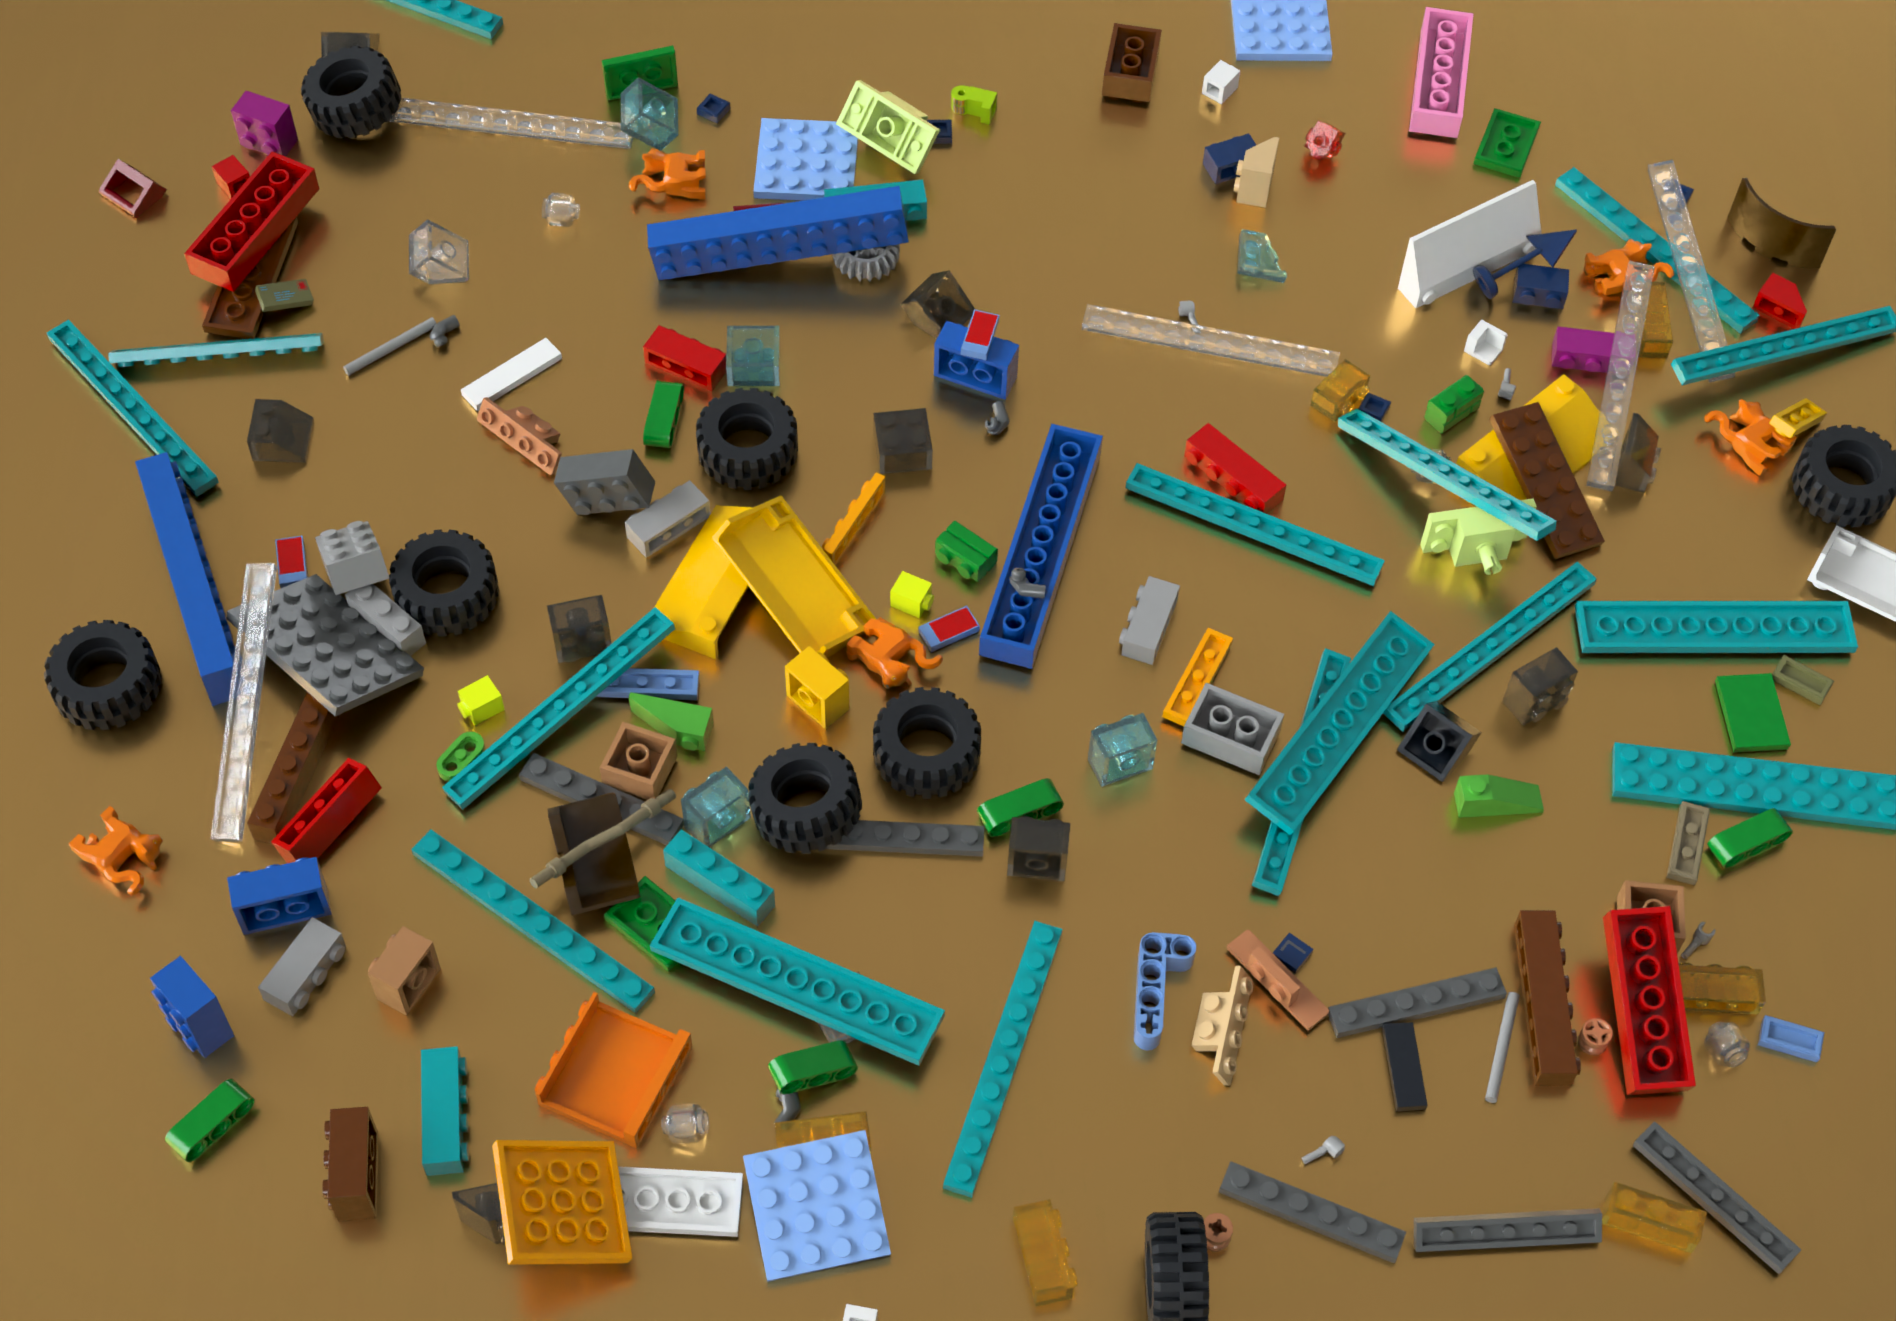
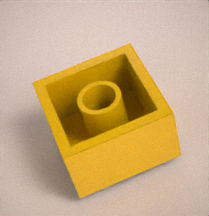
(817, 687)

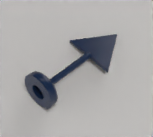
(1548, 245)

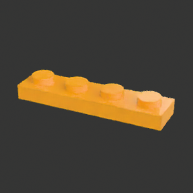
(857, 514)
(1199, 671)

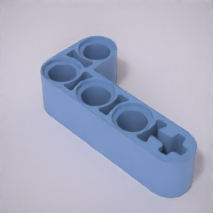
(1154, 990)

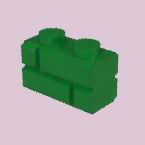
(1454, 404)
(965, 551)

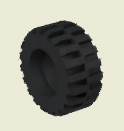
(358, 112)
(741, 412)
(1838, 500)
(440, 554)
(95, 646)
(926, 773)
(811, 825)
(1176, 1267)

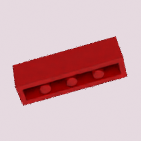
(1234, 469)
(327, 812)

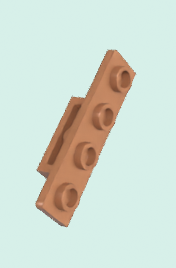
(523, 432)
(1278, 979)

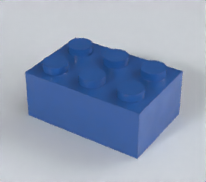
(990, 376)
(279, 895)
(191, 1007)

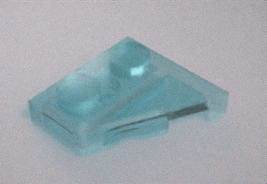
(1258, 258)

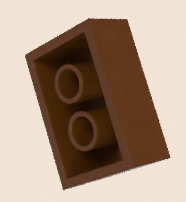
(1131, 62)
(351, 1163)

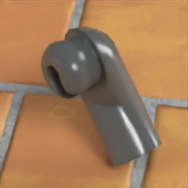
(442, 328)
(1000, 420)
(1024, 587)
(791, 1106)

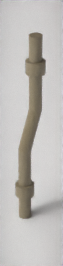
(558, 865)

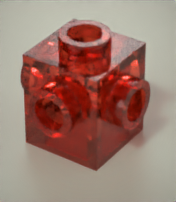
(1324, 140)

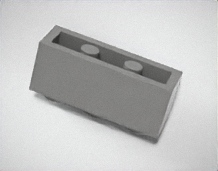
(667, 518)
(387, 617)
(1149, 620)
(302, 967)

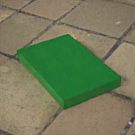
(652, 66)
(1507, 143)
(1752, 712)
(643, 917)

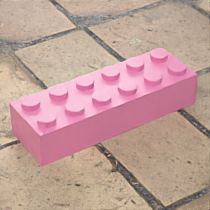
(1441, 72)

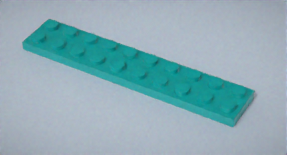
(1715, 627)
(1339, 723)
(1754, 785)
(798, 981)

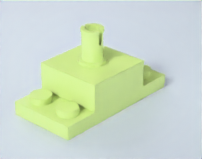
(888, 125)
(1471, 536)

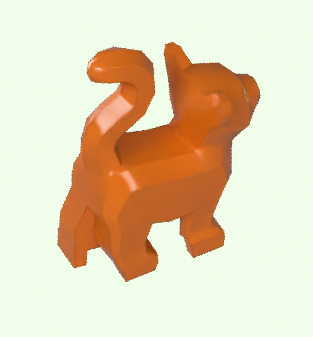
(680, 174)
(1615, 264)
(1757, 439)
(886, 651)
(116, 847)

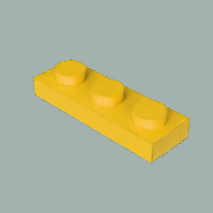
(1797, 418)

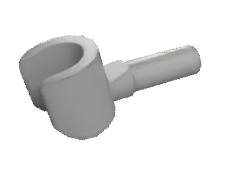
(1188, 309)
(1507, 389)
(1700, 938)
(1332, 1145)

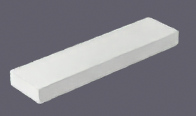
(512, 373)

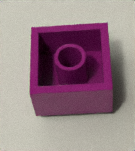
(264, 124)

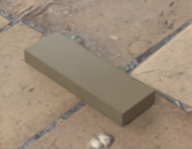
(1688, 843)

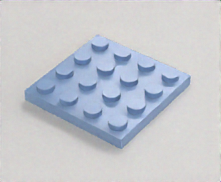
(1281, 30)
(803, 159)
(816, 1205)

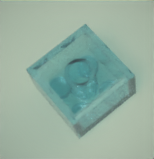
(649, 114)
(753, 356)
(1122, 749)
(715, 807)

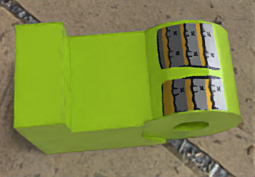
(974, 102)

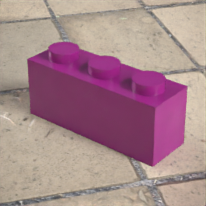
(1581, 349)

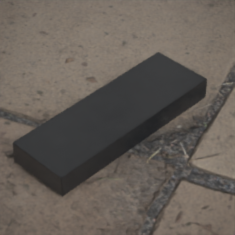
(1404, 1066)

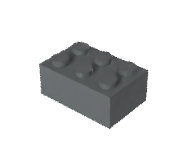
(604, 482)

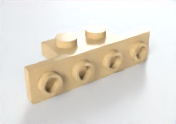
(1222, 1022)

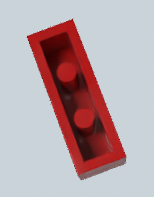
(685, 358)

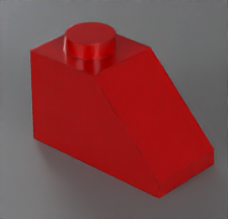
(1781, 301)

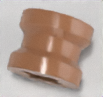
(1600, 1031)
(1215, 1239)

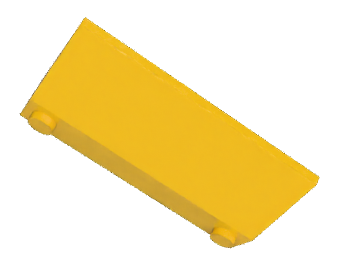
(1572, 420)
(793, 577)
(703, 590)

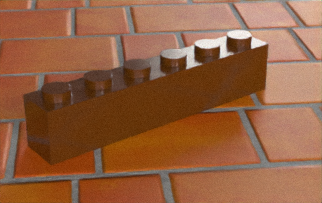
(292, 770)
(1546, 998)

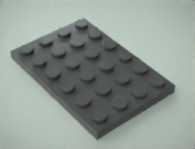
(332, 647)

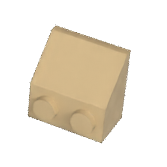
(1256, 173)

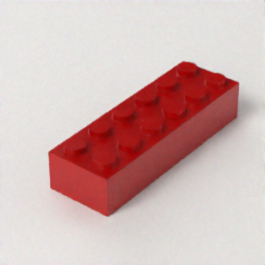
(252, 221)
(1649, 1001)

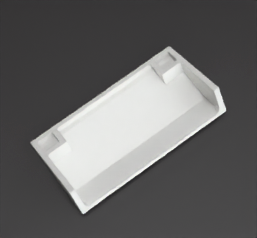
(1484, 235)
(1858, 572)

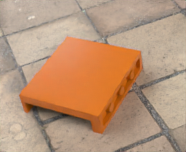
(612, 1071)

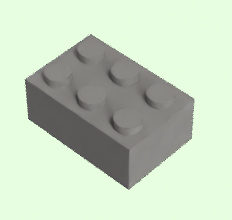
(351, 557)
(1232, 728)

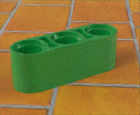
(663, 414)
(1033, 800)
(1749, 838)
(812, 1067)
(209, 1120)

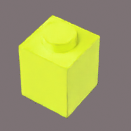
(911, 594)
(480, 700)

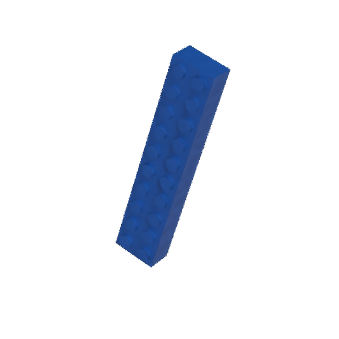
(777, 233)
(1041, 544)
(190, 573)

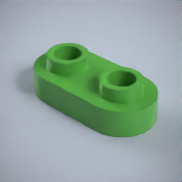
(458, 756)

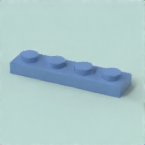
(655, 683)

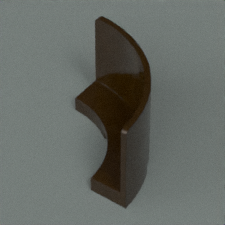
(1777, 234)
(604, 874)

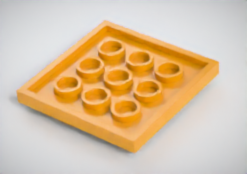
(561, 1202)

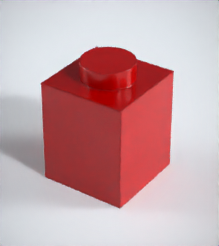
(230, 175)

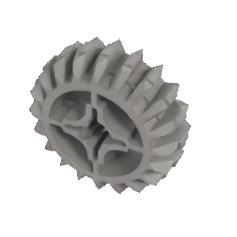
(868, 262)

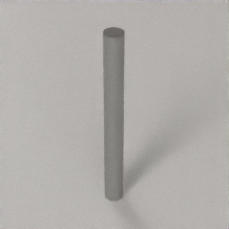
(389, 346)
(1502, 1047)

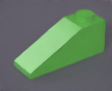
(679, 720)
(1495, 796)

